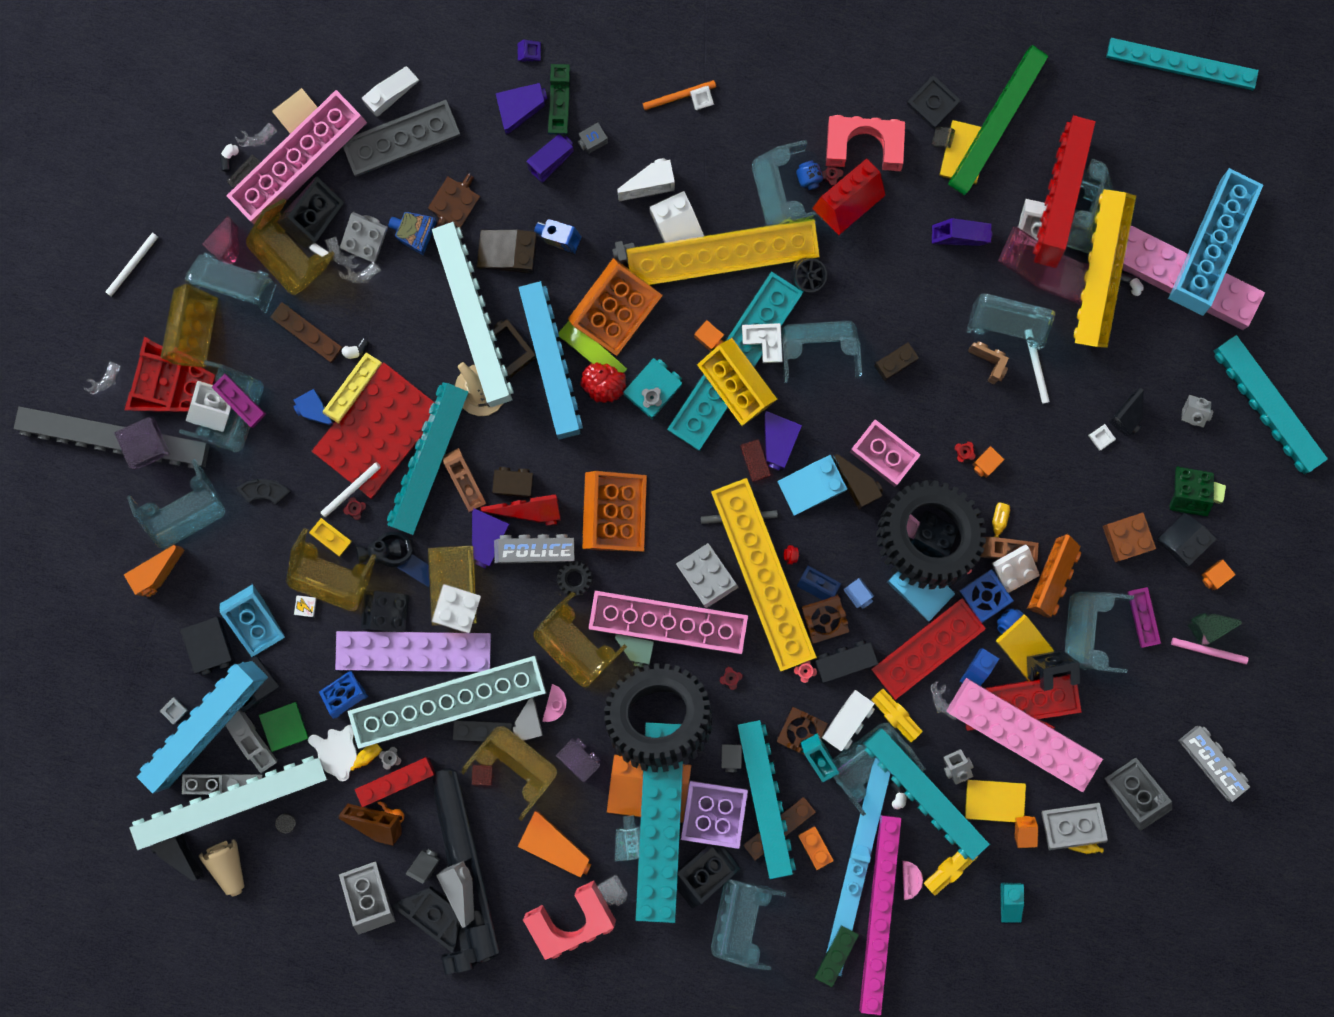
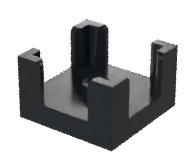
(1050, 664)

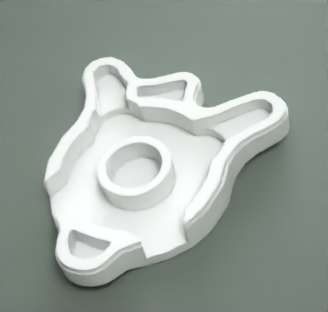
(336, 752)

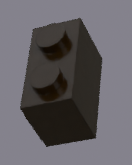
(896, 361)
(512, 482)

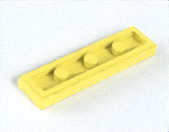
(352, 388)

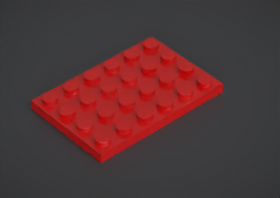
(377, 428)

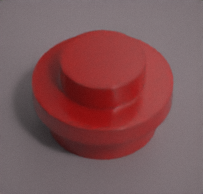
(791, 554)

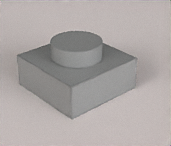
(173, 710)

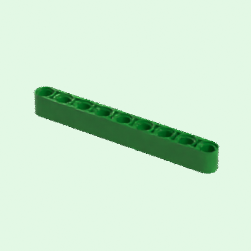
(998, 120)

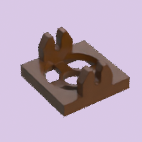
(842, 627)
(793, 715)

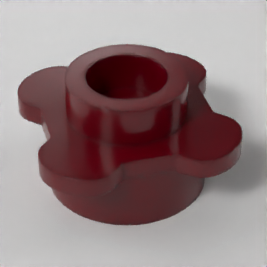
(832, 180)
(348, 510)
(731, 683)

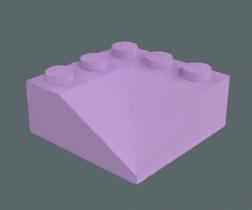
(714, 814)

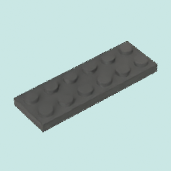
(401, 138)

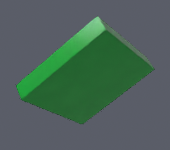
(283, 726)

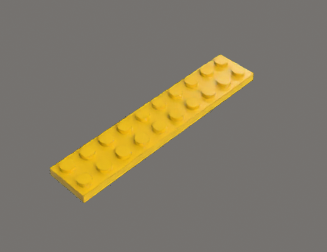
(724, 252)
(763, 574)

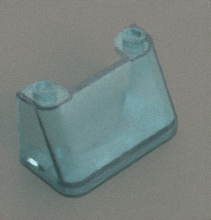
(1094, 180)

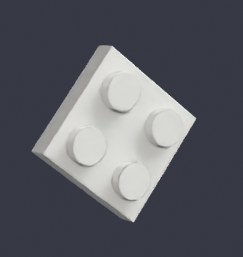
(1016, 568)
(456, 608)

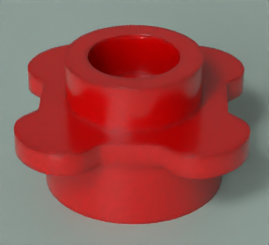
(969, 448)

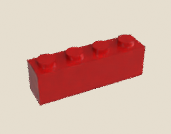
(395, 781)

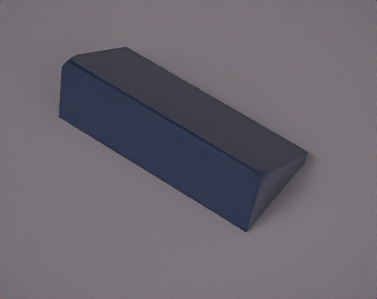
(417, 569)
(818, 584)

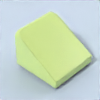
(1219, 492)

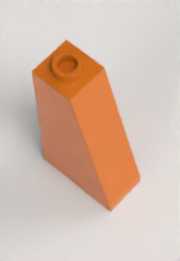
(553, 846)

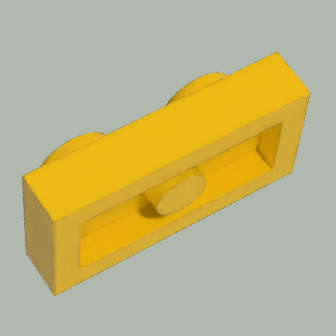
(330, 537)

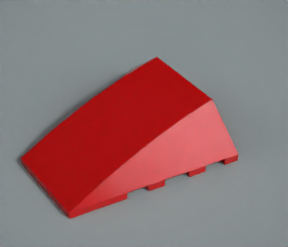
(162, 384)

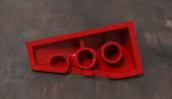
(539, 510)

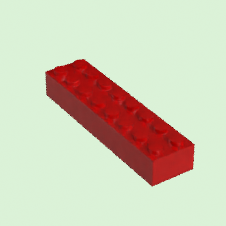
(1063, 191)

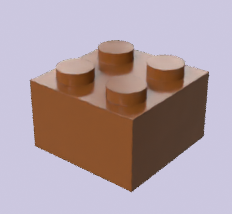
(1129, 537)

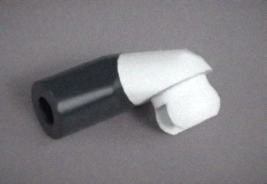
(225, 156)
(1134, 282)
(355, 351)
(900, 800)

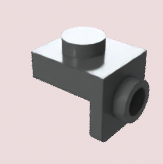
(620, 251)

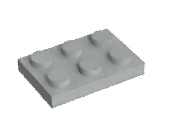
(707, 575)
(1074, 826)

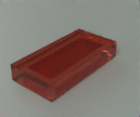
(755, 460)

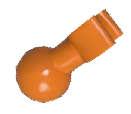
(396, 811)

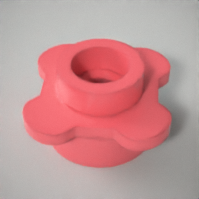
(805, 676)

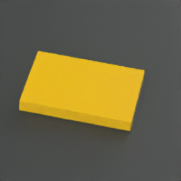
(961, 142)
(1022, 641)
(994, 800)

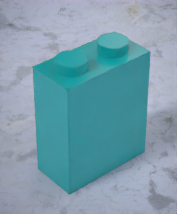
(653, 376)

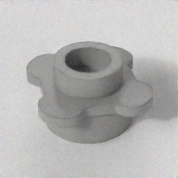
(650, 402)
(388, 763)

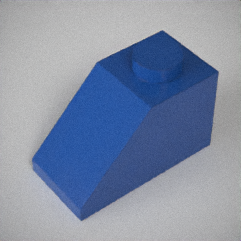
(311, 408)
(980, 667)

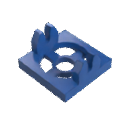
(981, 614)
(335, 687)

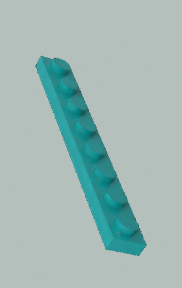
(1182, 64)

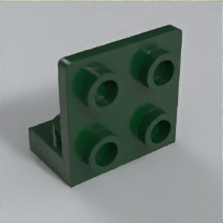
(1193, 491)

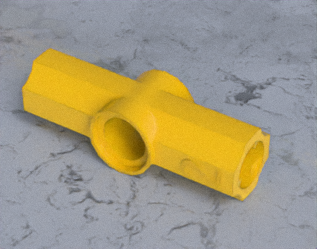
(896, 715)
(947, 873)

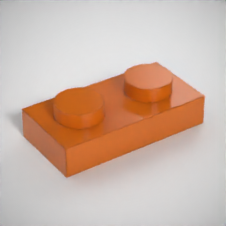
(815, 848)

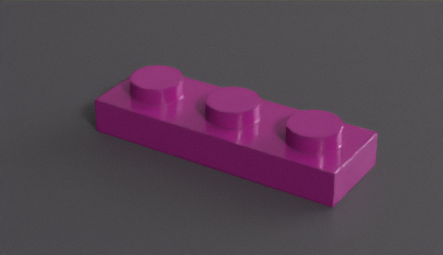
(238, 400)
(1144, 618)

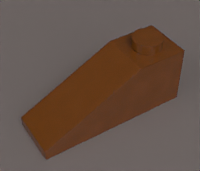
(373, 823)

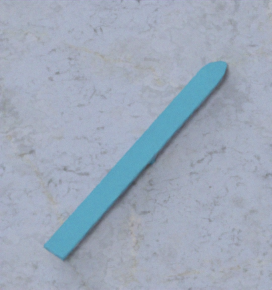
(861, 850)

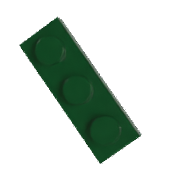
(836, 956)

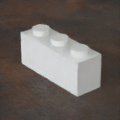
(848, 721)

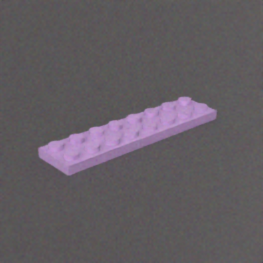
(413, 651)

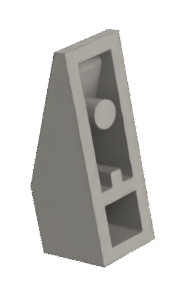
(459, 890)

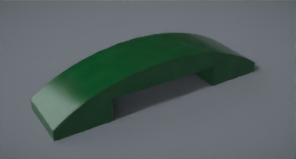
(559, 99)

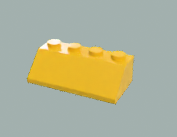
(736, 381)

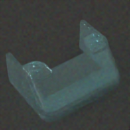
(770, 187)
(231, 280)
(1011, 319)
(797, 334)
(236, 428)
(182, 516)
(1082, 629)
(856, 765)
(737, 922)

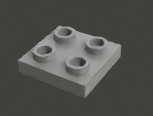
(364, 236)

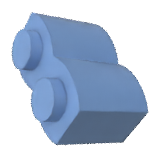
(859, 593)

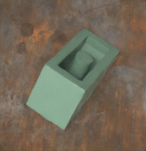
(637, 649)

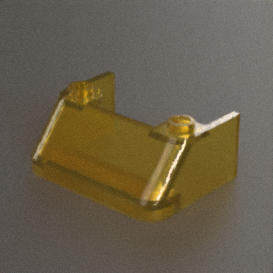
(281, 254)
(326, 579)
(571, 647)
(520, 758)

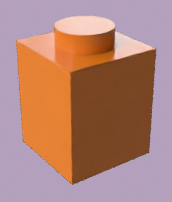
(709, 336)
(987, 462)
(1217, 575)
(1026, 832)

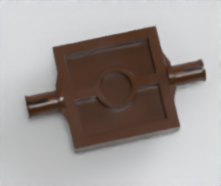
(454, 202)

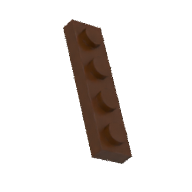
(306, 332)
(793, 816)

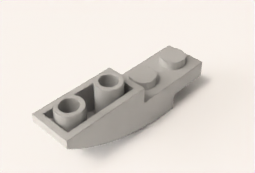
(250, 742)
(212, 782)

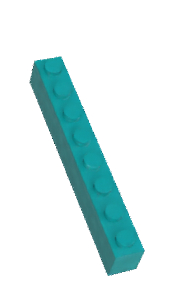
(1270, 405)
(427, 458)
(926, 794)
(765, 799)

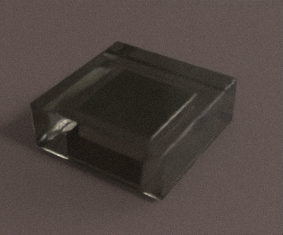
(943, 137)

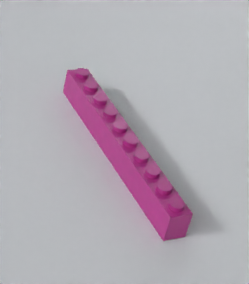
(880, 915)

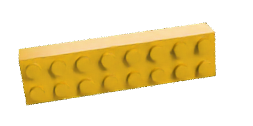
(1104, 268)

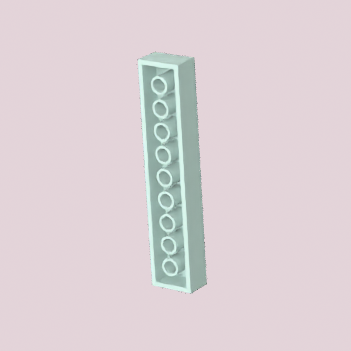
(447, 702)

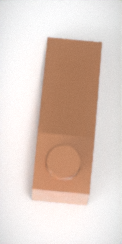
(463, 479)
(1000, 547)

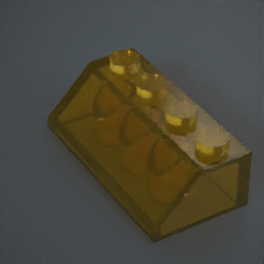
(189, 326)
(453, 568)

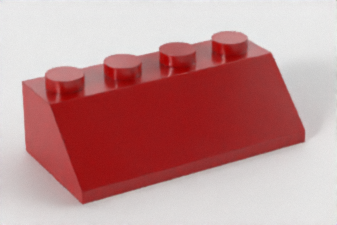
(851, 197)

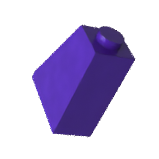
(520, 104)
(550, 157)
(961, 232)
(779, 439)
(484, 532)

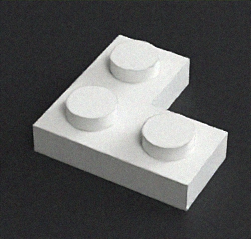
(769, 336)

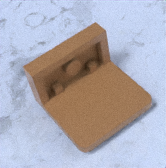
(996, 357)

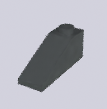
(423, 866)

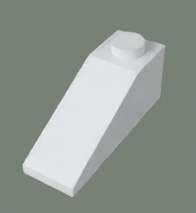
(389, 91)

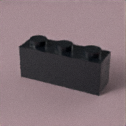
(845, 661)

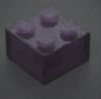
(142, 443)
(579, 759)

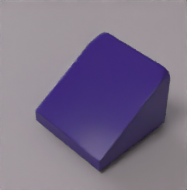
(529, 50)

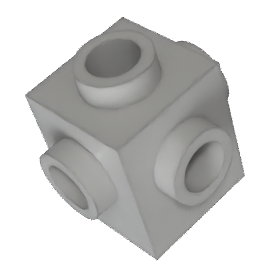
(1197, 411)
(958, 767)

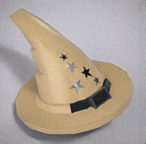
(475, 400)

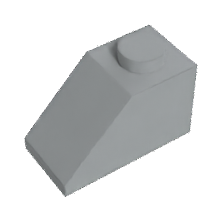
(528, 722)

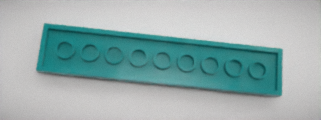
(704, 405)
(659, 837)

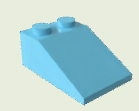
(812, 485)
(925, 601)
(251, 620)

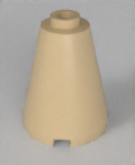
(225, 866)

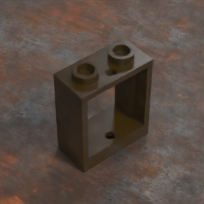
(525, 359)

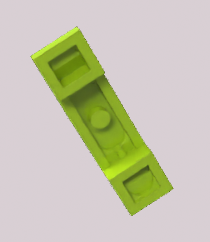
(588, 347)

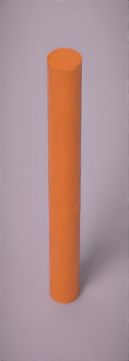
(675, 96)

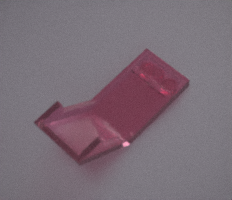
(1064, 281)

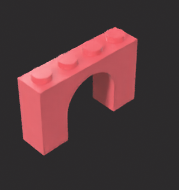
(888, 132)
(554, 941)

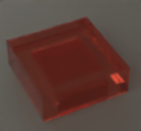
(482, 775)

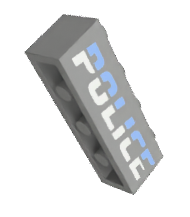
(534, 549)
(1214, 763)

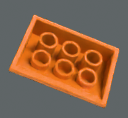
(614, 307)
(614, 511)
(1054, 576)
(626, 788)

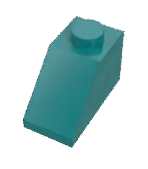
(819, 757)
(1012, 902)

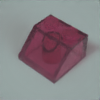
(224, 242)

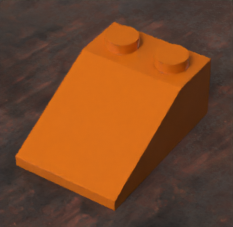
(153, 572)

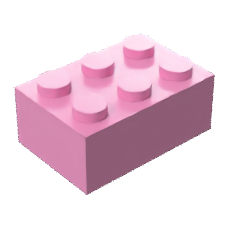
(885, 453)

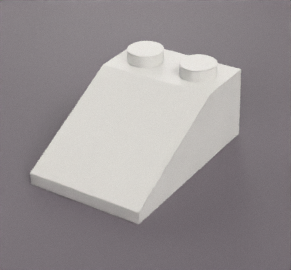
(652, 180)
(676, 219)

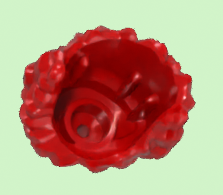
(603, 386)

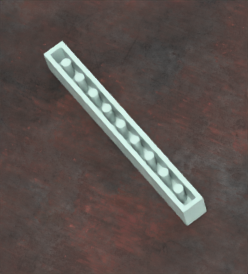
(472, 315)
(228, 803)

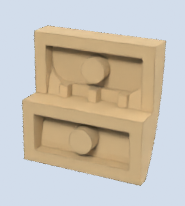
(295, 110)

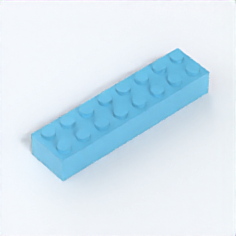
(1215, 242)
(549, 360)
(202, 726)

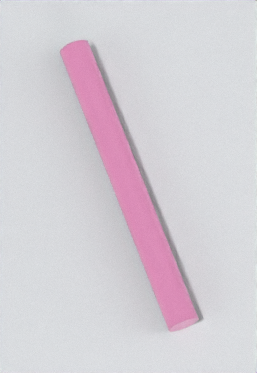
(1210, 651)

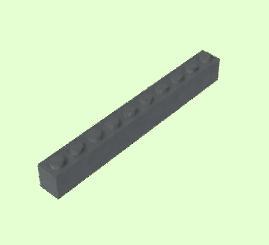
(100, 435)

